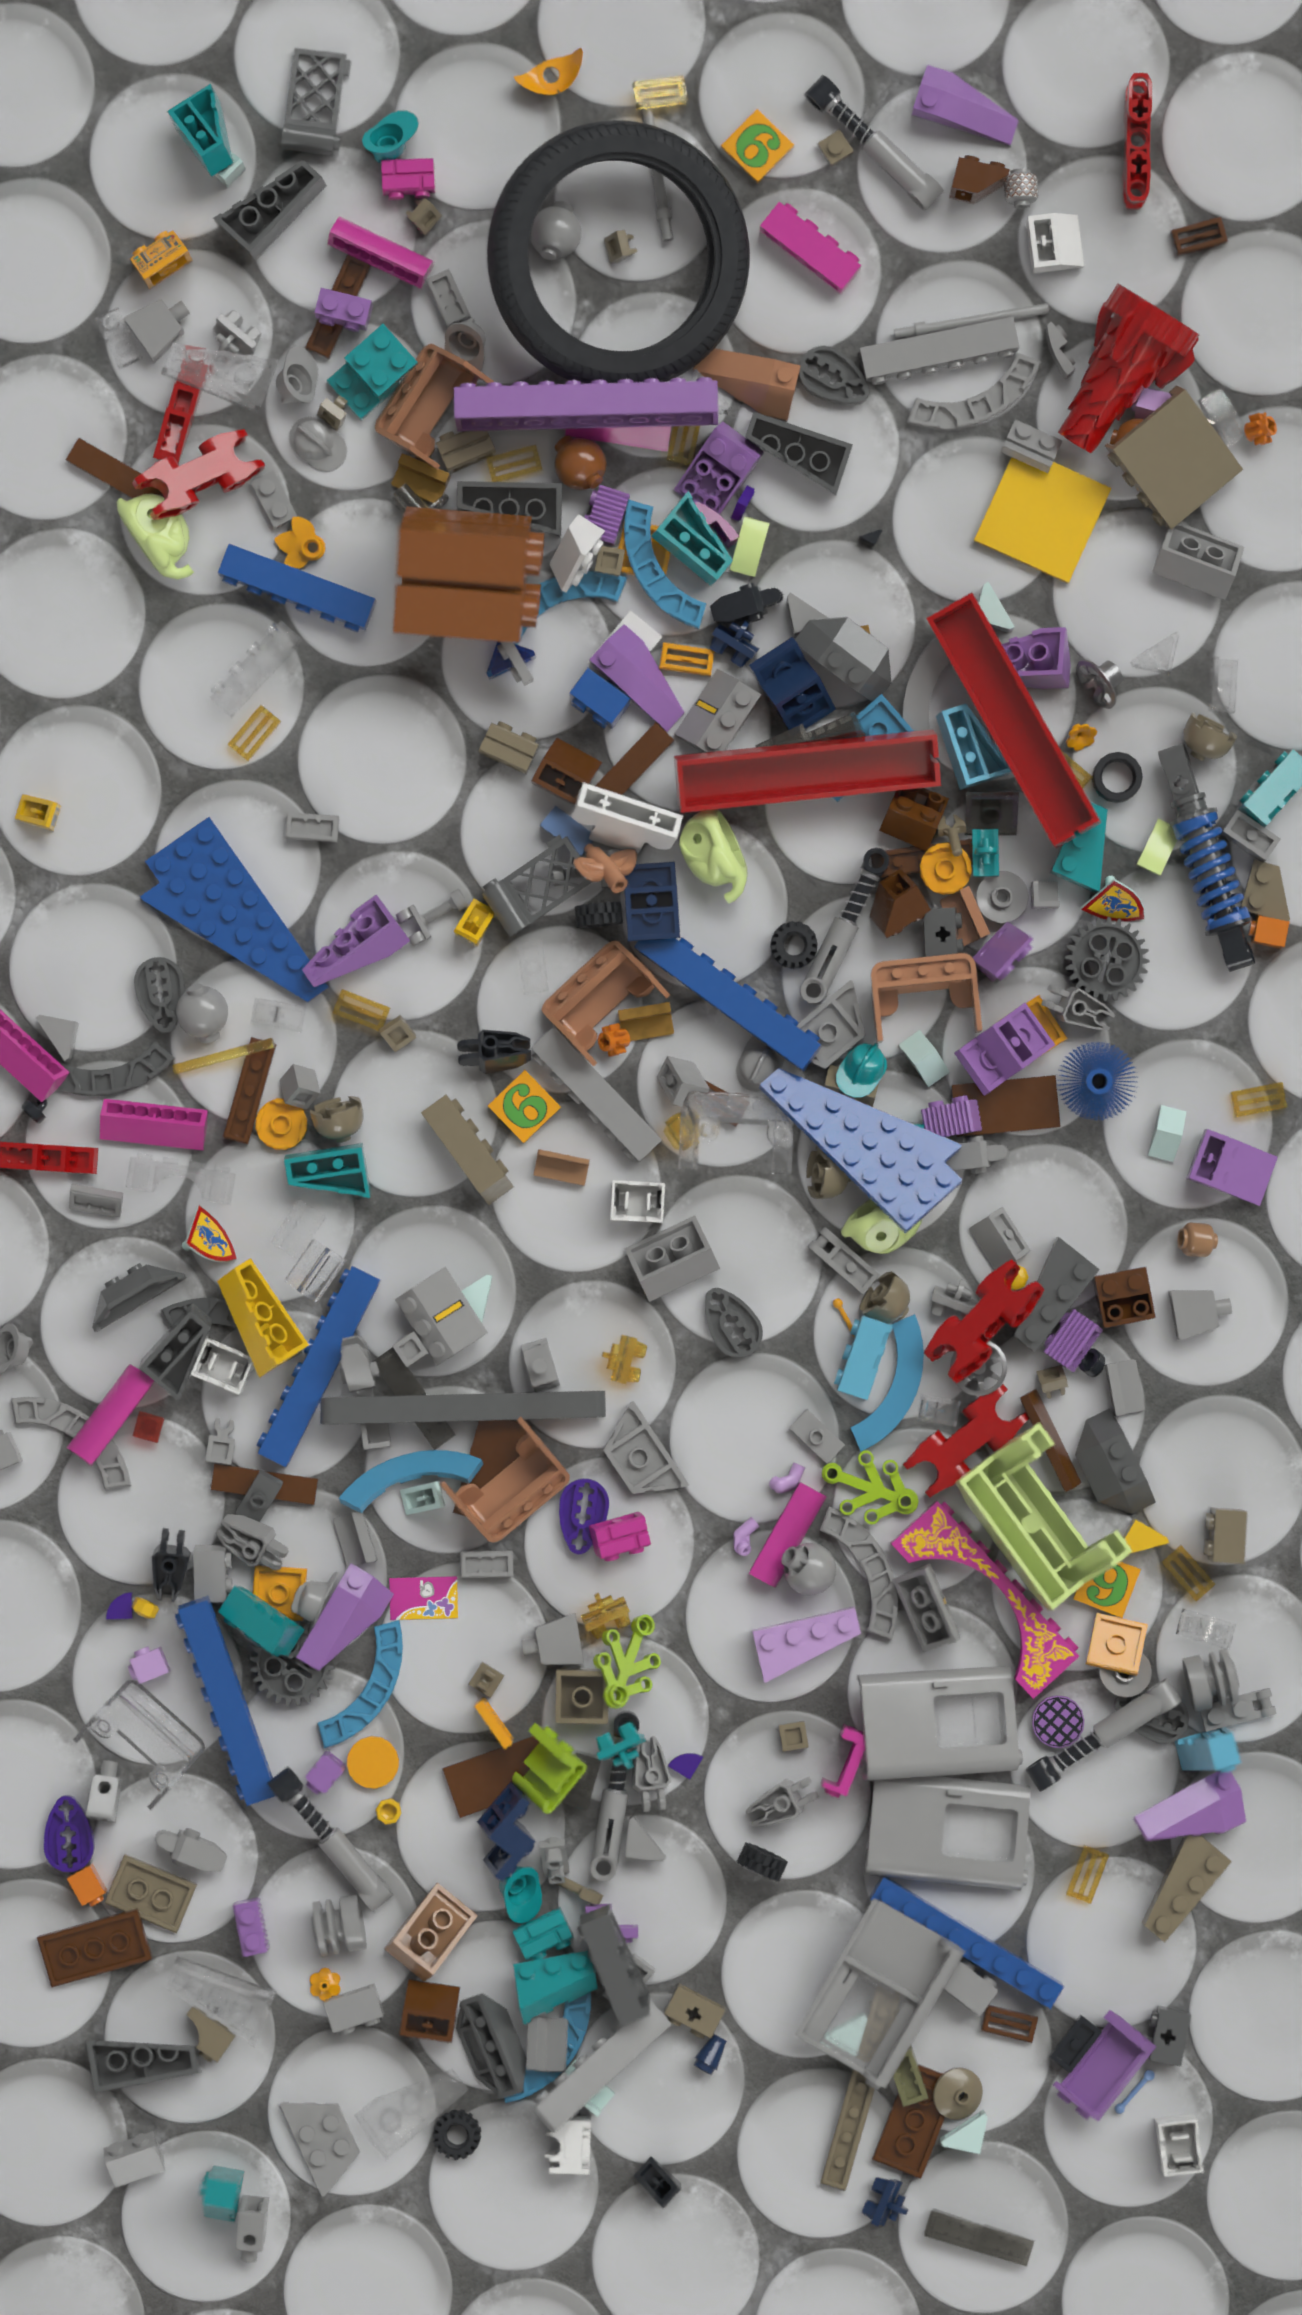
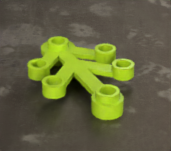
(874, 1489)
(625, 1664)

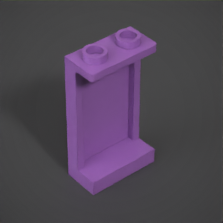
(1105, 2068)

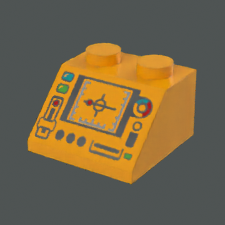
(160, 258)

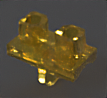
(621, 1358)
(604, 1611)

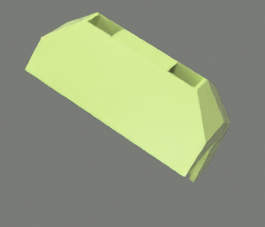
(1030, 1523)

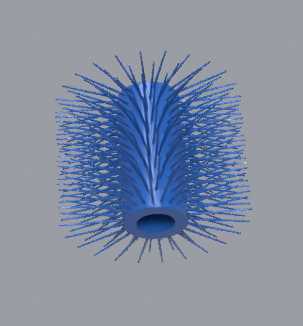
(1104, 1096)

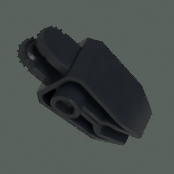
(746, 604)
(495, 1050)
(170, 1564)

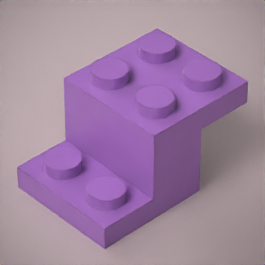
(1004, 1049)

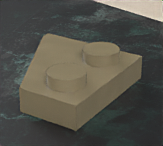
(1265, 892)

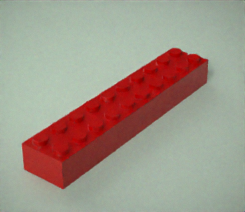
(1013, 720)
(807, 770)

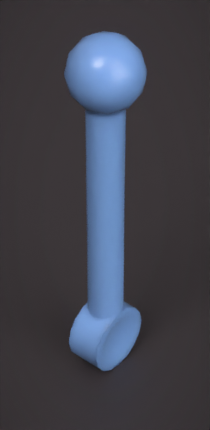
(1148, 2075)

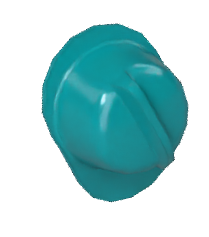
(390, 135)
(861, 1070)
(522, 1894)

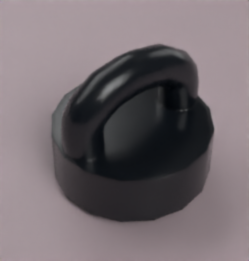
(35, 1109)
(1092, 1363)

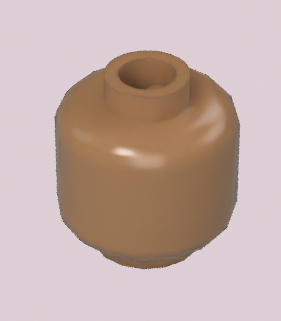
(1197, 1239)

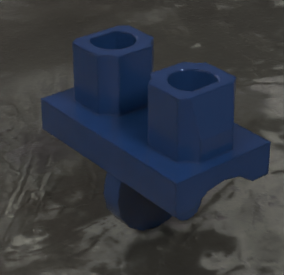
(725, 637)
(880, 2212)

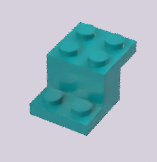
(372, 371)

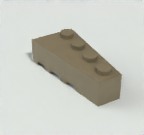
(467, 1149)
(1185, 1882)

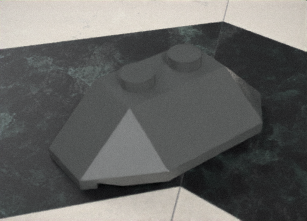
(848, 654)
(132, 1292)
(1112, 1465)
(492, 2045)

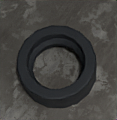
(1122, 758)

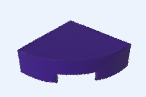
(742, 503)
(121, 1607)
(686, 1764)

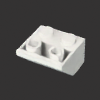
(1054, 242)
(576, 552)

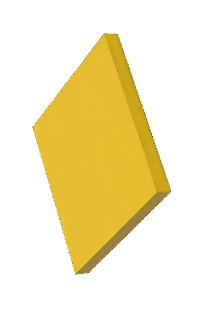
(1043, 517)

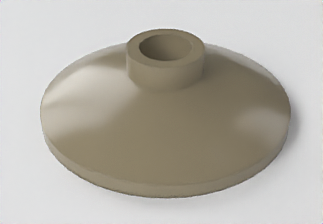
(949, 2088)

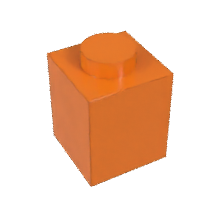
(1269, 931)
(88, 1885)

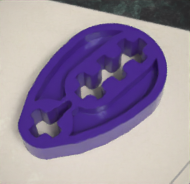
(568, 1508)
(54, 1840)

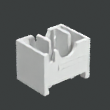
(637, 1201)
(223, 1366)
(1178, 2143)
(574, 2149)

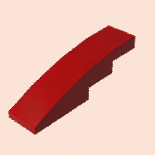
(177, 421)
(48, 1157)

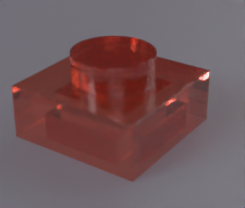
(148, 1426)

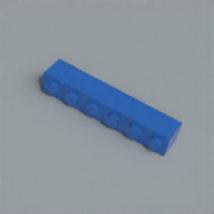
(296, 587)

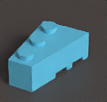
(970, 748)
(863, 1357)
(1208, 1751)

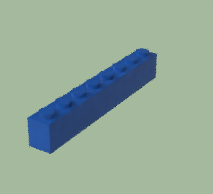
(732, 999)
(318, 1367)
(226, 1698)
(976, 1946)

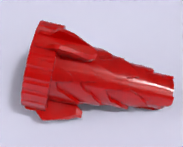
(1131, 351)

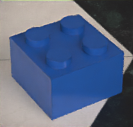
(599, 699)

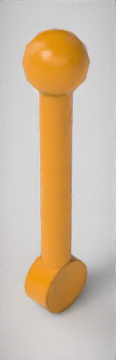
(837, 1303)

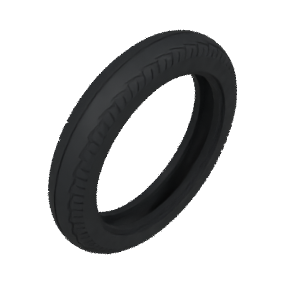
(707, 192)

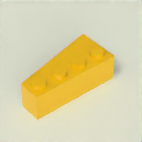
(260, 1318)

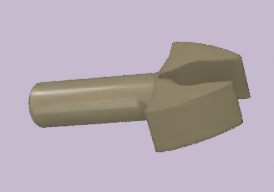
(952, 833)
(584, 1893)

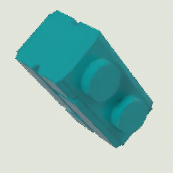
(543, 1934)

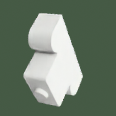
(625, 821)

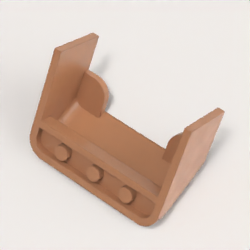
(423, 399)
(923, 974)
(596, 992)
(514, 1491)

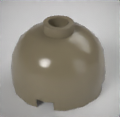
(1207, 738)
(338, 1119)
(825, 1176)
(888, 1300)

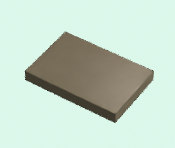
(155, 1892)

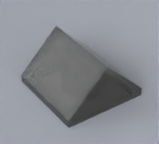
(991, 811)

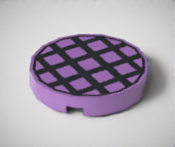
(1058, 1721)

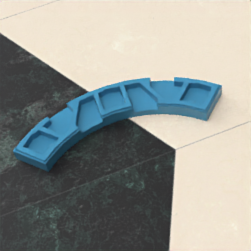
(649, 572)
(591, 585)
(903, 1388)
(406, 1468)
(375, 1694)
(578, 2017)

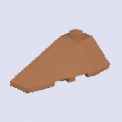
(755, 380)

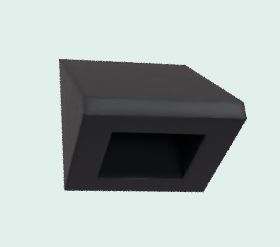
(871, 538)

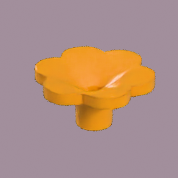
(1081, 736)
(326, 1977)

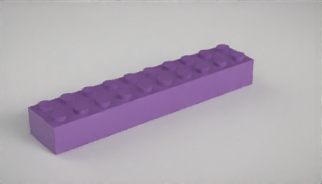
(586, 405)

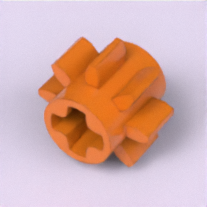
(1260, 428)
(613, 1039)

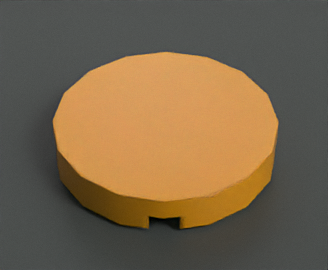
(943, 871)
(281, 1124)
(373, 1762)

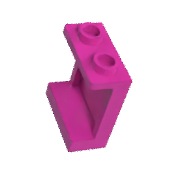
(851, 1764)

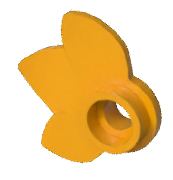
(296, 543)

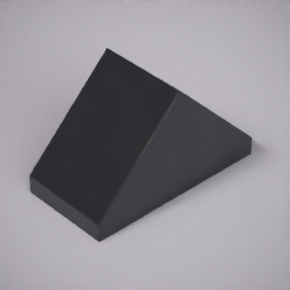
(658, 2182)

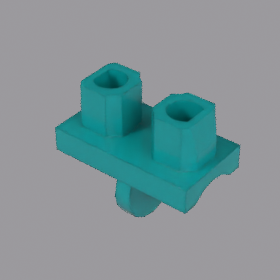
(985, 853)
(609, 1749)

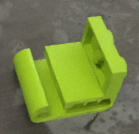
(551, 1772)

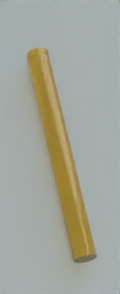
(223, 1056)

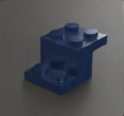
(792, 685)
(652, 902)
(504, 1829)

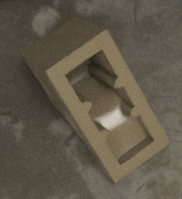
(213, 2035)

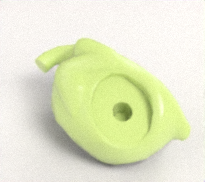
(162, 539)
(714, 852)
(875, 1230)

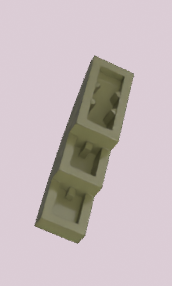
(909, 2080)

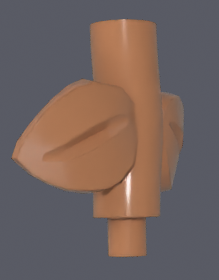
(611, 868)

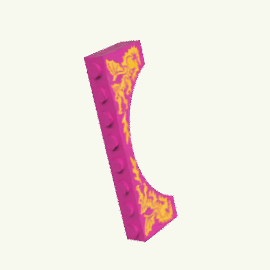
(1042, 1648)

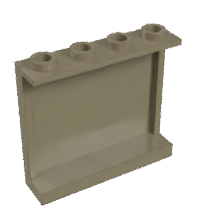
(1174, 459)

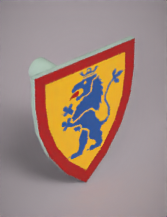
(1115, 902)
(209, 1238)

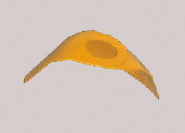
(568, 70)

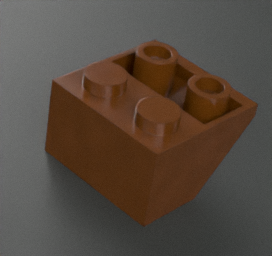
(977, 179)
(565, 771)
(914, 816)
(897, 904)
(1124, 1297)
(429, 2011)

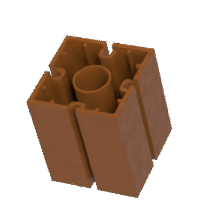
(467, 574)

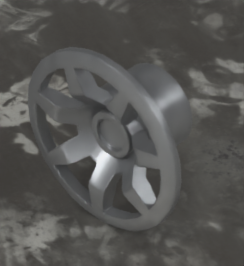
(1102, 679)
(983, 1372)

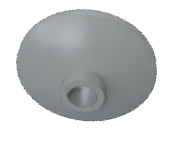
(1016, 895)
(1128, 1686)

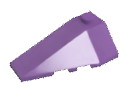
(958, 105)
(1041, 658)
(634, 672)
(365, 940)
(349, 1612)
(1202, 1808)

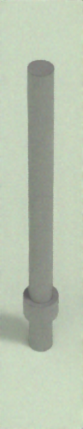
(663, 212)
(921, 328)

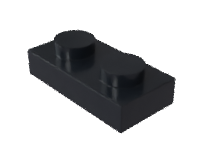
(1075, 2043)

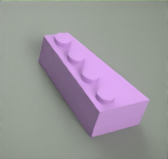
(800, 1640)

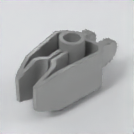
(1077, 1006)
(977, 1155)
(357, 1365)
(251, 1541)
(650, 1774)
(782, 1802)
(190, 1849)

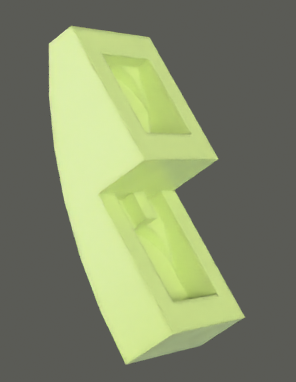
(749, 546)
(1158, 848)

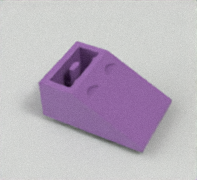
(719, 468)
(1001, 950)
(1231, 1167)

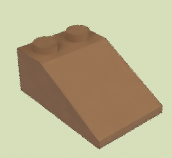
(430, 1932)

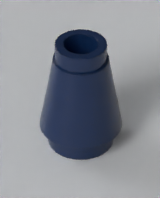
(710, 2055)

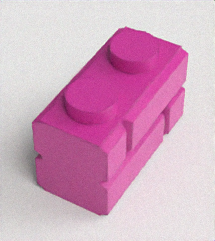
(408, 177)
(619, 1536)

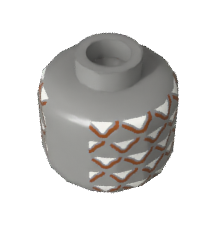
(1021, 188)

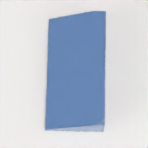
(561, 824)

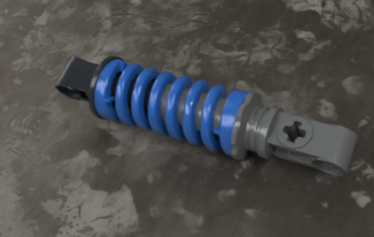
(1195, 827)

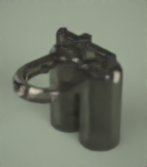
(406, 497)

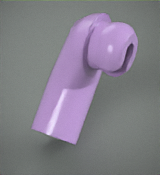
(787, 1482)
(741, 1537)

